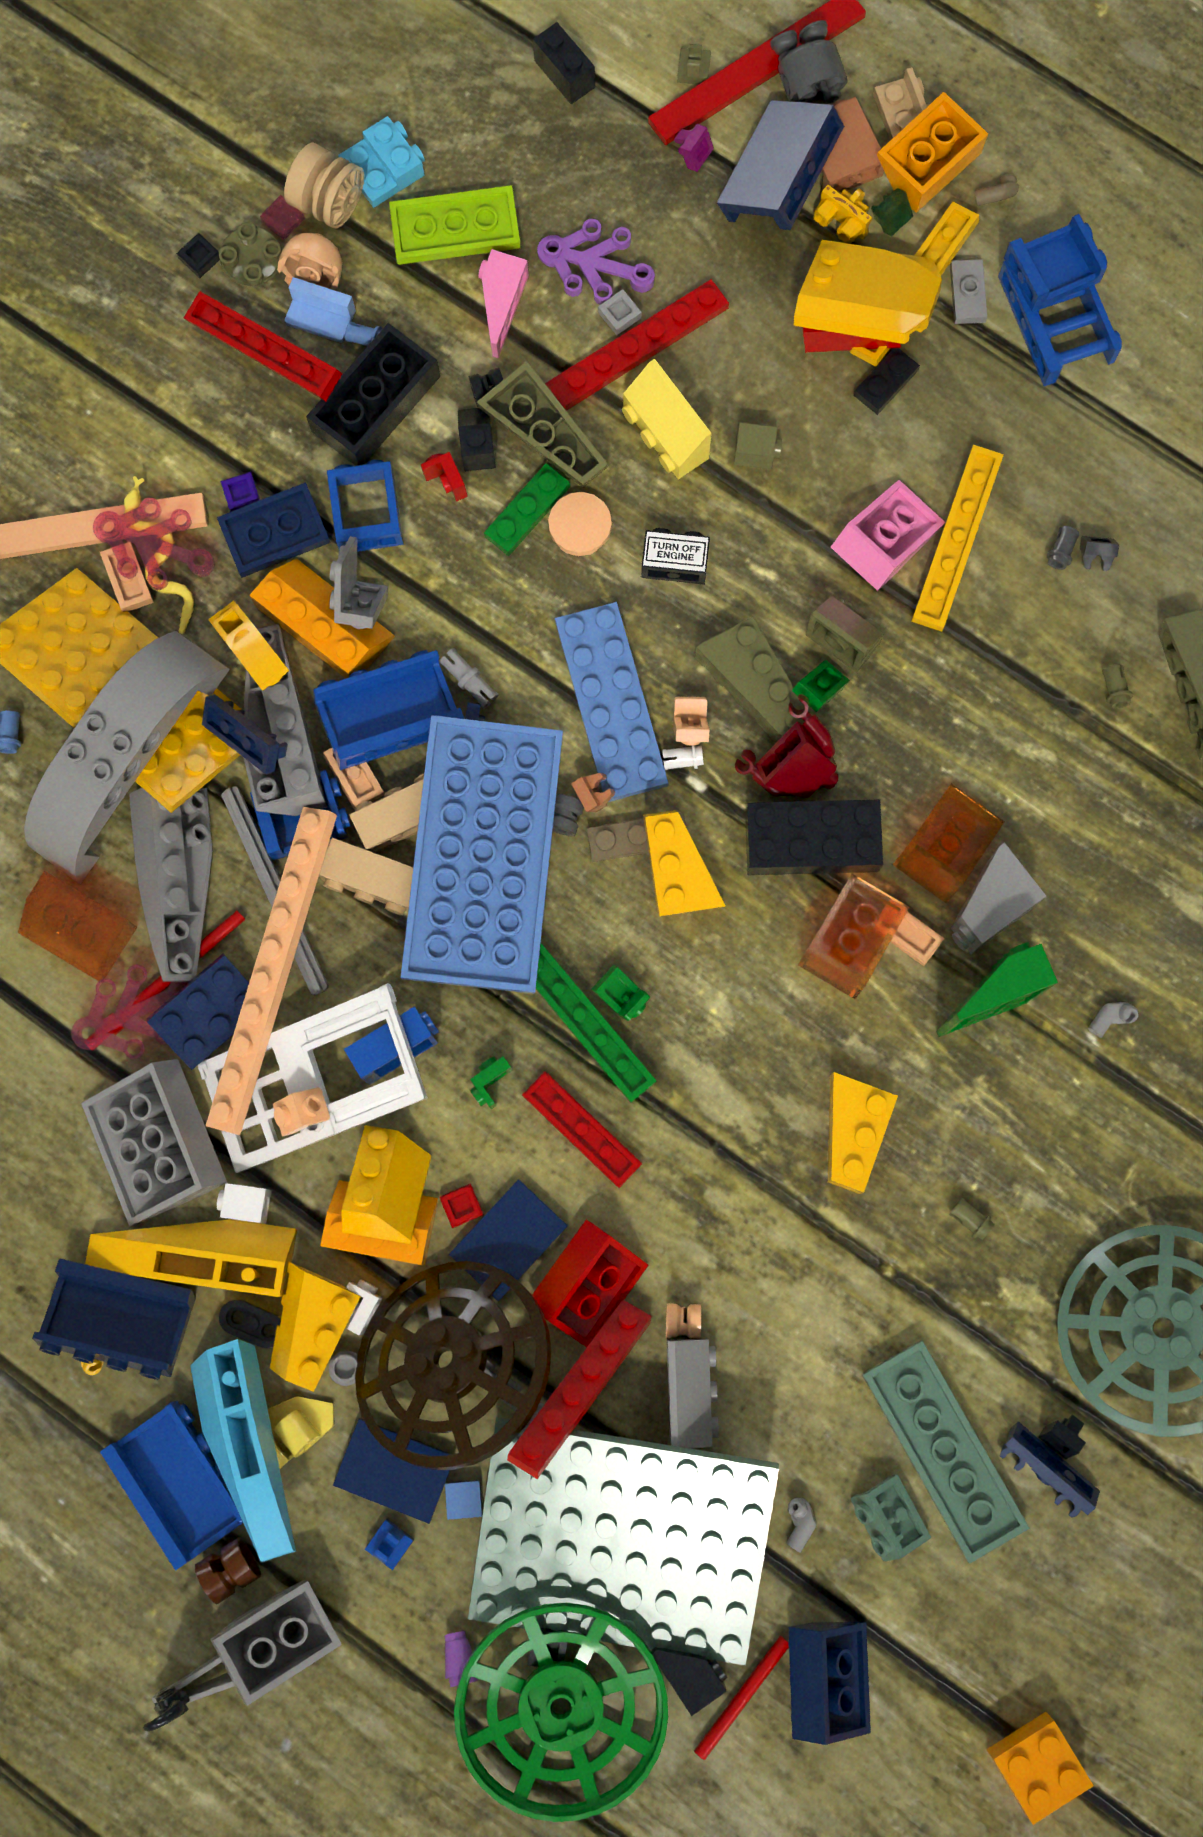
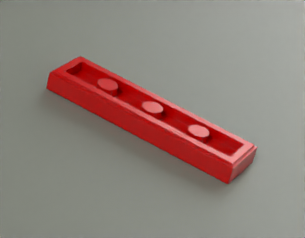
(582, 1129)

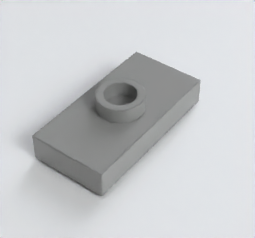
(968, 291)

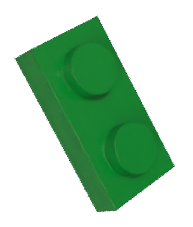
(821, 685)

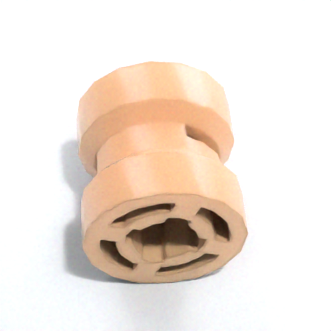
(675, 1321)

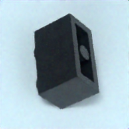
(564, 63)

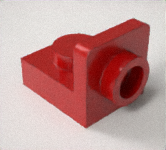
(444, 467)

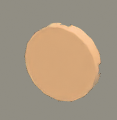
(580, 523)

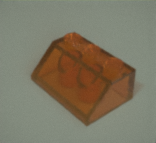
(74, 926)

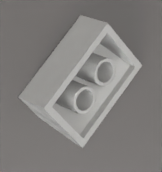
(691, 1393)

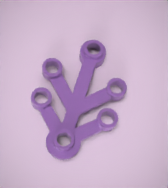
(591, 261)

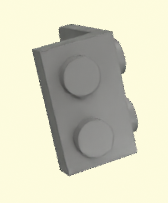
(354, 601)

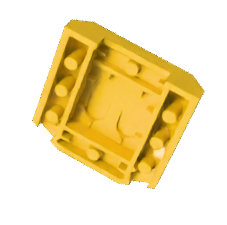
(868, 292)

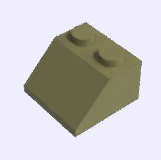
(844, 632)

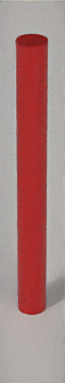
(742, 1697)

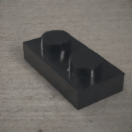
(886, 380)

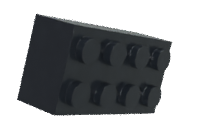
(374, 395)
(813, 837)

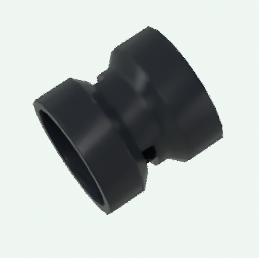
(480, 384)

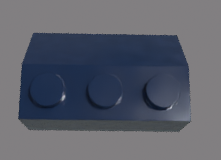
(829, 1681)

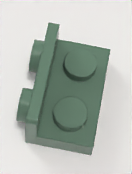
(890, 1519)

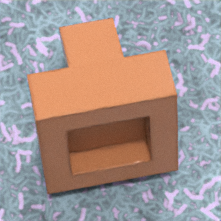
(589, 794)

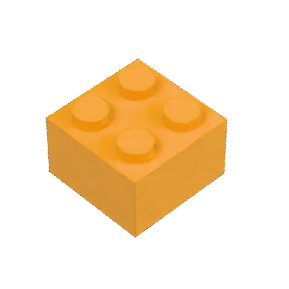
(1039, 1767)

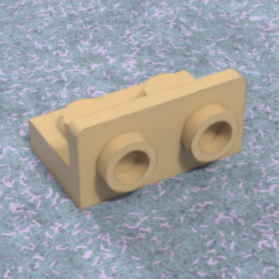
(900, 102)

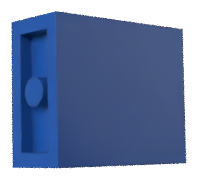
(1056, 264)
(280, 829)

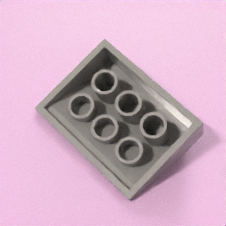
(153, 1141)

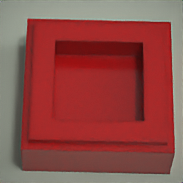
(461, 1206)

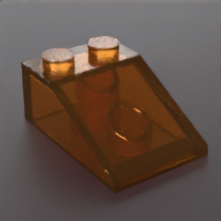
(948, 843)
(853, 936)

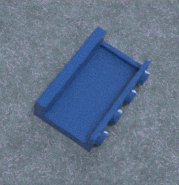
(384, 708)
(174, 1483)

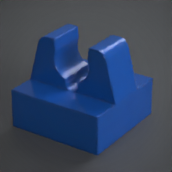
(389, 1544)

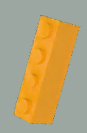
(301, 606)

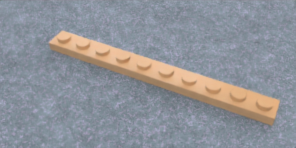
(271, 971)

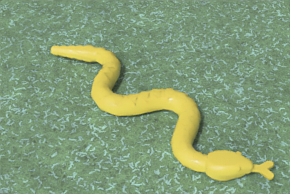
(132, 502)

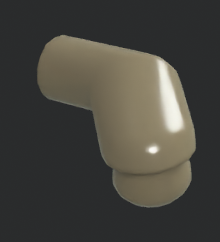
(1006, 189)

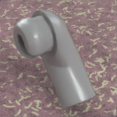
(1112, 1014)

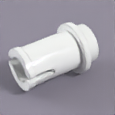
(685, 757)

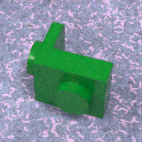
(621, 994)
(491, 1072)

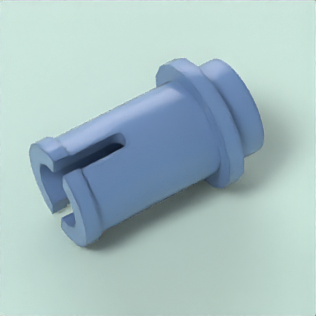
(361, 334)
(9, 732)

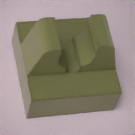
(693, 65)

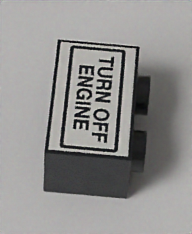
(675, 556)

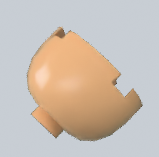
(312, 260)

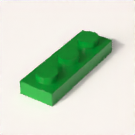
(527, 509)

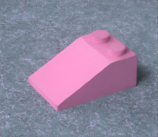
(887, 534)

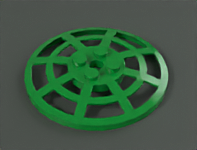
(565, 1730)

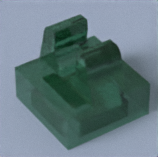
(893, 211)

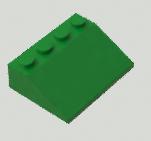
(1013, 982)

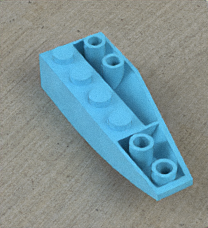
(242, 1442)

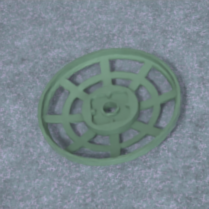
(1137, 1332)

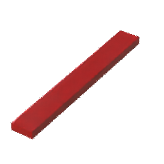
(745, 74)

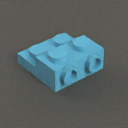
(386, 160)

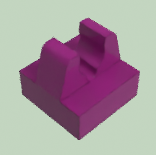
(695, 146)

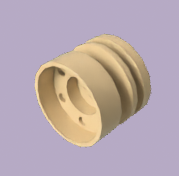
(323, 185)

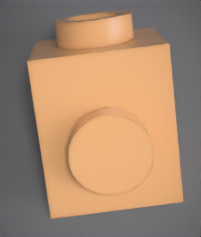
(690, 720)
(300, 1110)

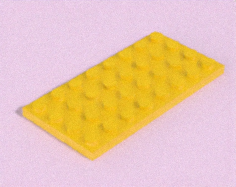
(70, 648)

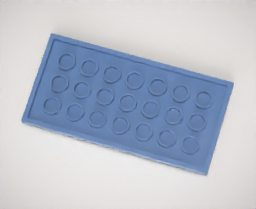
(482, 855)

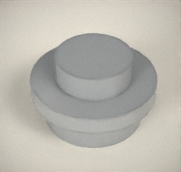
(343, 1368)

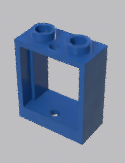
(369, 536)
(376, 1052)

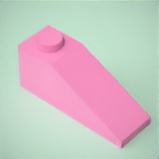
(503, 286)

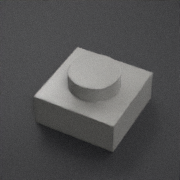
(619, 312)

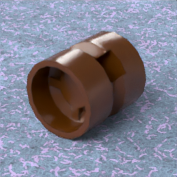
(230, 1569)

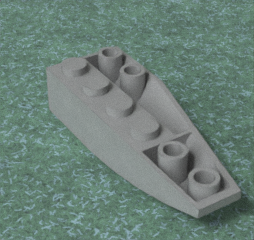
(280, 712)
(173, 878)

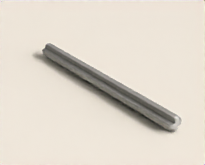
(270, 882)

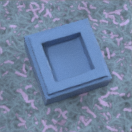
(463, 1499)

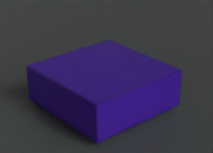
(240, 491)

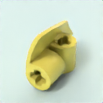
(299, 1425)

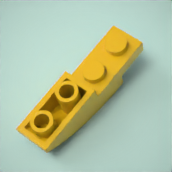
(248, 645)

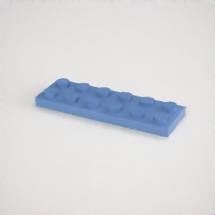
(611, 701)

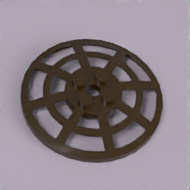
(462, 1373)

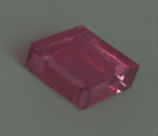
(282, 217)

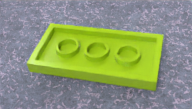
(454, 225)

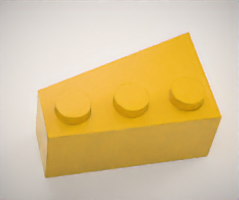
(677, 868)
(856, 1130)
(309, 1326)

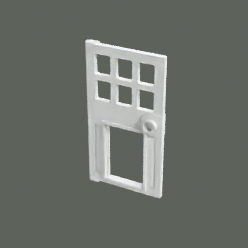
(300, 1072)

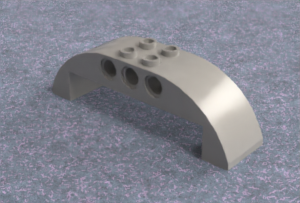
(113, 748)

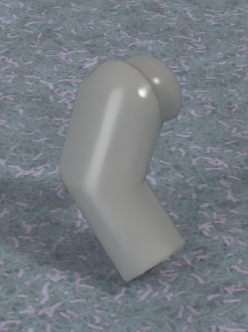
(804, 1523)

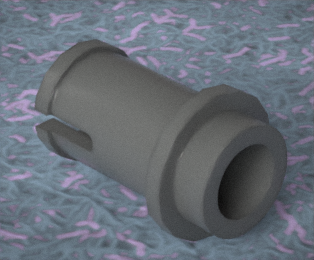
(1061, 553)

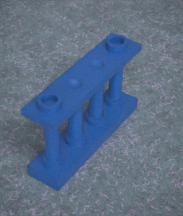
(1039, 334)

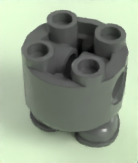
(812, 68)

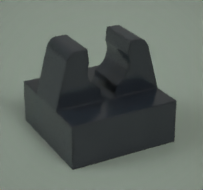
(1096, 546)
(1064, 1436)

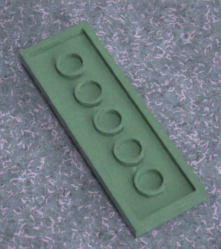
(945, 1451)

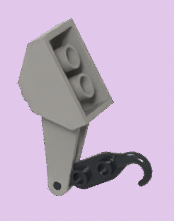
(257, 1651)

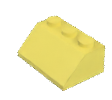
(666, 421)

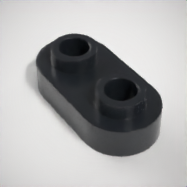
(253, 1324)

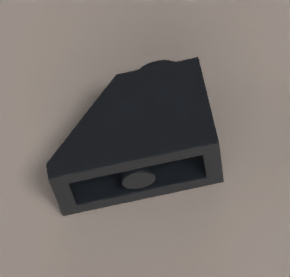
(476, 439)
(692, 1677)

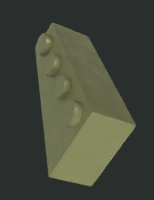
(538, 419)

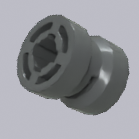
(565, 814)

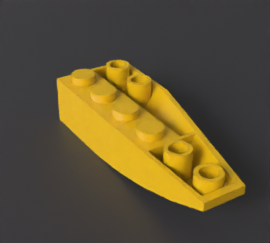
(205, 1254)

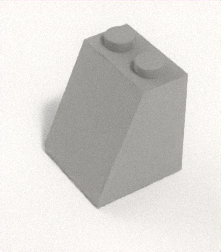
(996, 900)

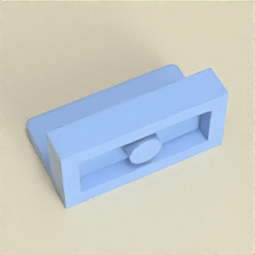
(319, 310)

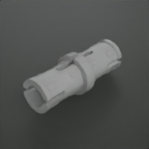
(468, 678)

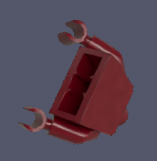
(798, 760)

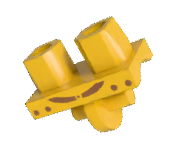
(847, 210)

